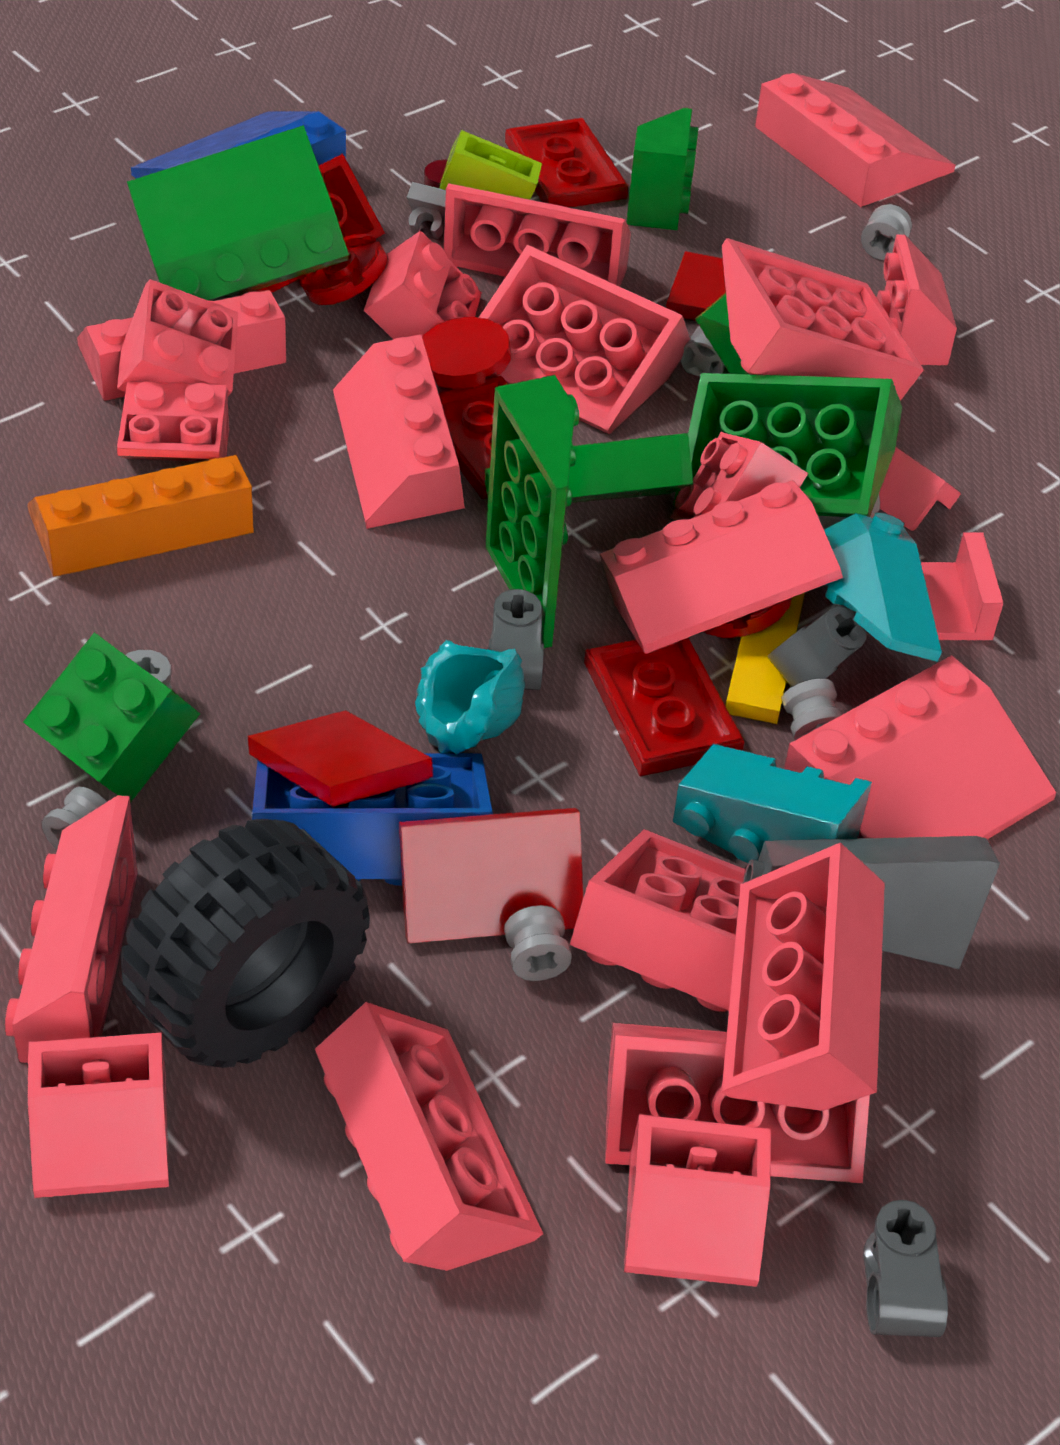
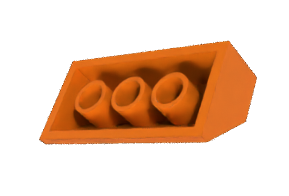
(143, 515)

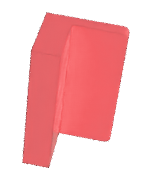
(913, 490)
(965, 592)

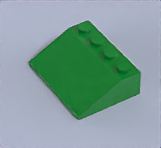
(240, 218)
(827, 426)
(531, 488)

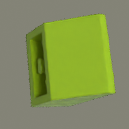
(490, 168)

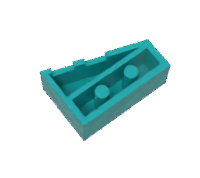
(747, 800)

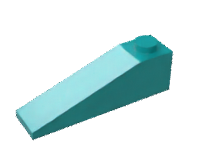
(884, 583)

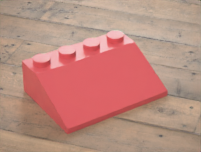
(845, 139)
(809, 321)
(588, 333)
(935, 756)
(665, 917)

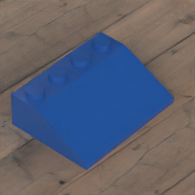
(325, 137)
(366, 831)

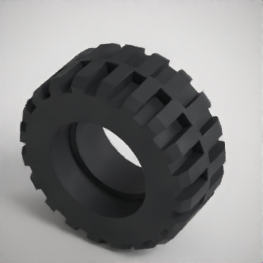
(244, 942)

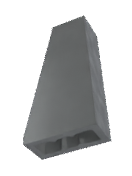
(929, 893)

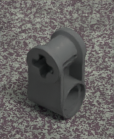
(518, 627)
(819, 648)
(904, 1273)

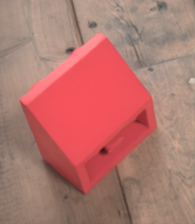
(420, 290)
(918, 303)
(178, 340)
(174, 421)
(732, 471)
(97, 1115)
(697, 1200)

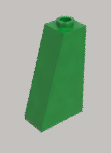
(628, 468)

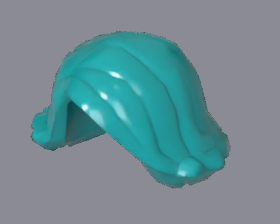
(468, 695)

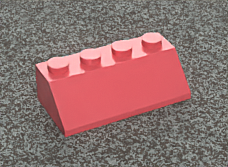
(492, 230)
(258, 340)
(398, 435)
(719, 565)
(77, 931)
(807, 984)
(681, 1078)
(424, 1140)

